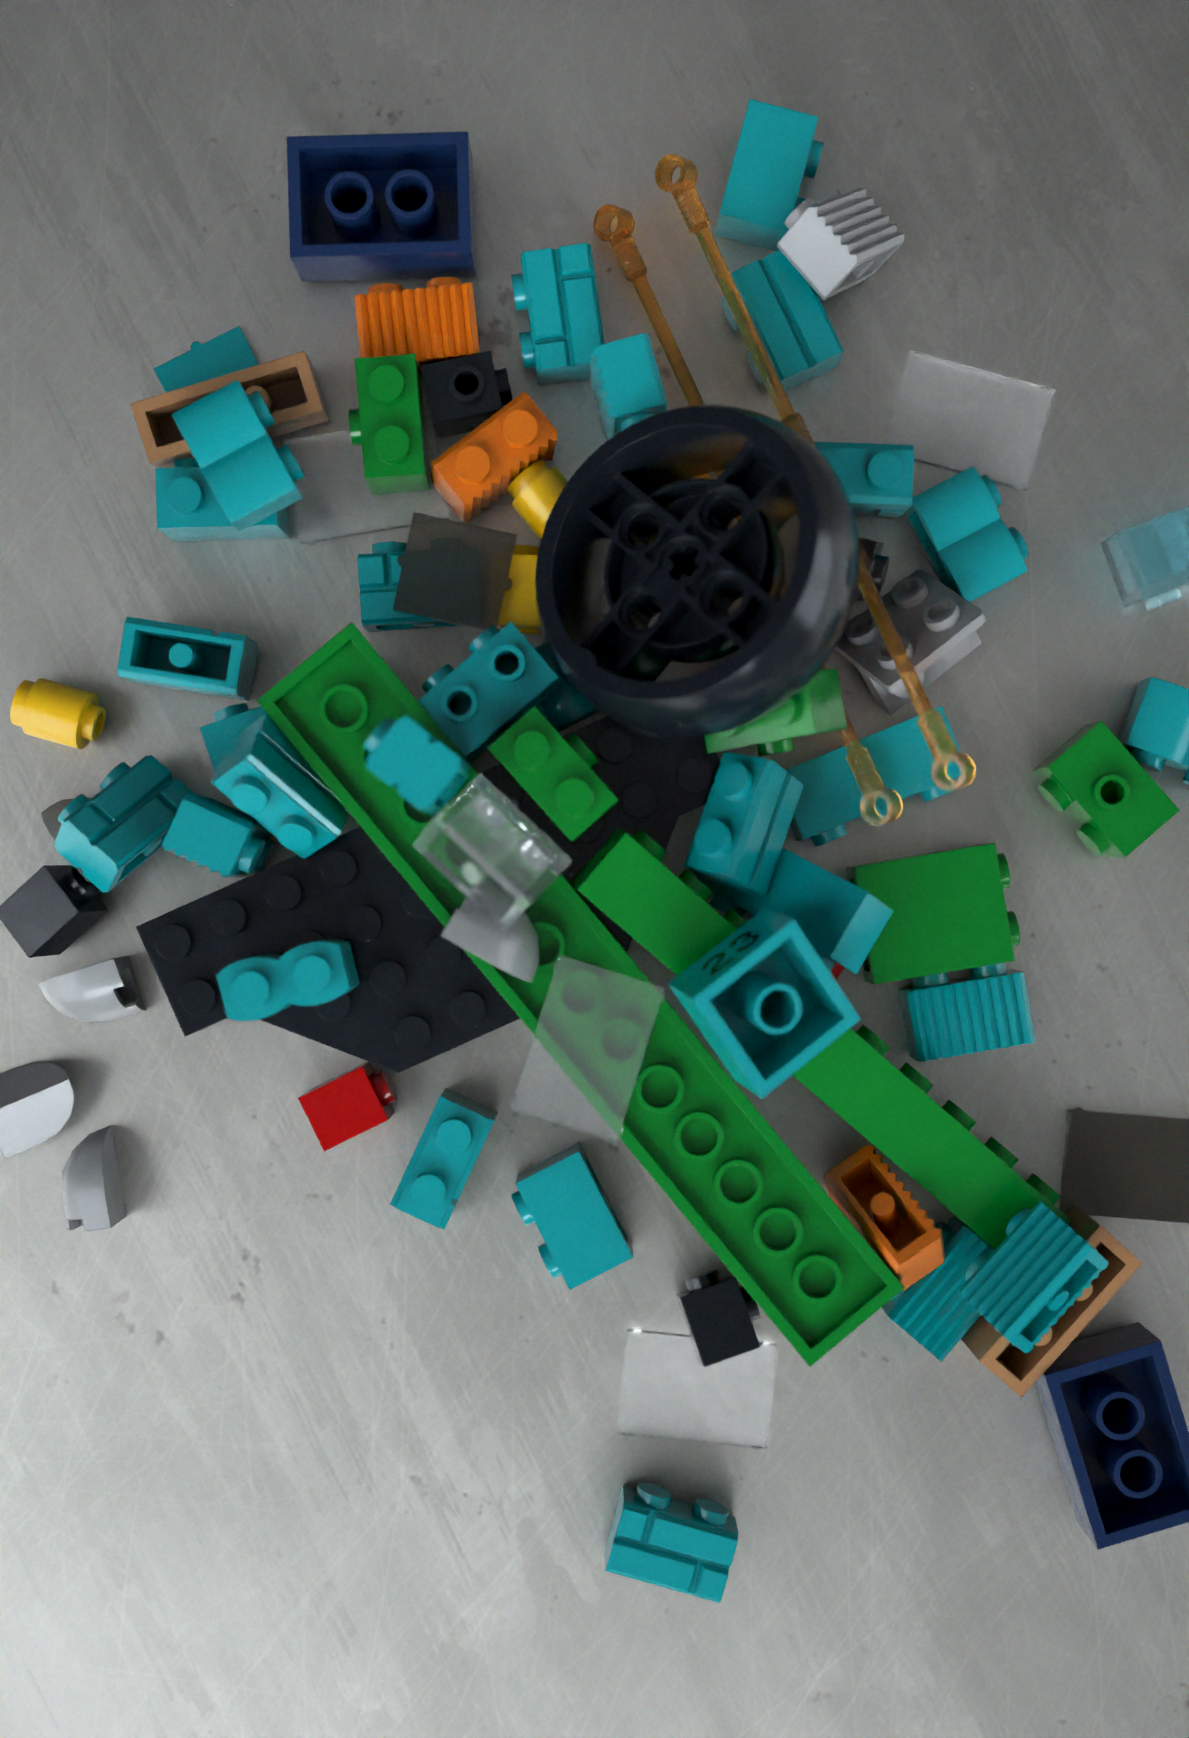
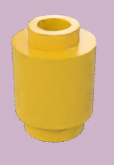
(535, 494)
(58, 712)

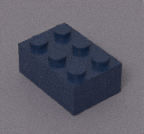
(381, 206)
(1119, 1434)

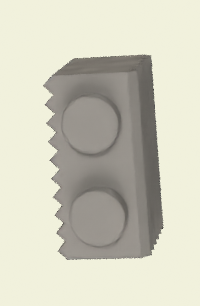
(838, 240)

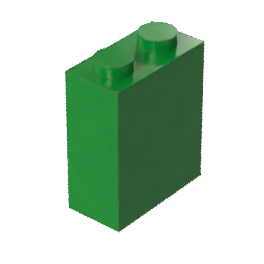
(944, 912)

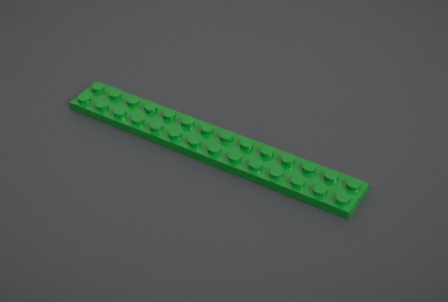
(685, 1111)

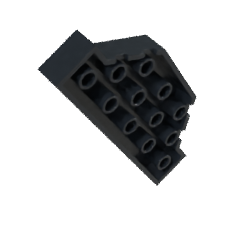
(414, 985)

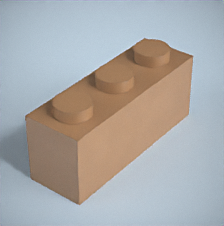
(284, 383)
(1023, 1369)

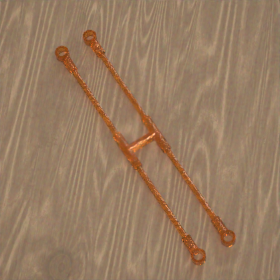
(634, 269)

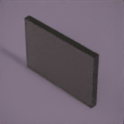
(1126, 1165)

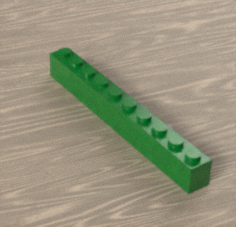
(850, 1074)

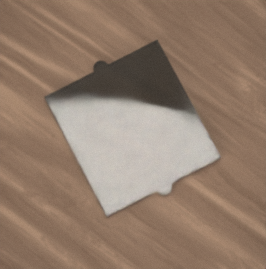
(454, 572)

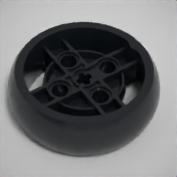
(647, 486)

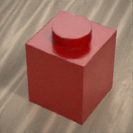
(349, 1104)

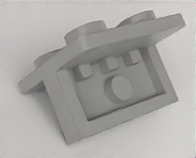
(933, 626)

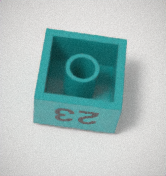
(764, 1001)

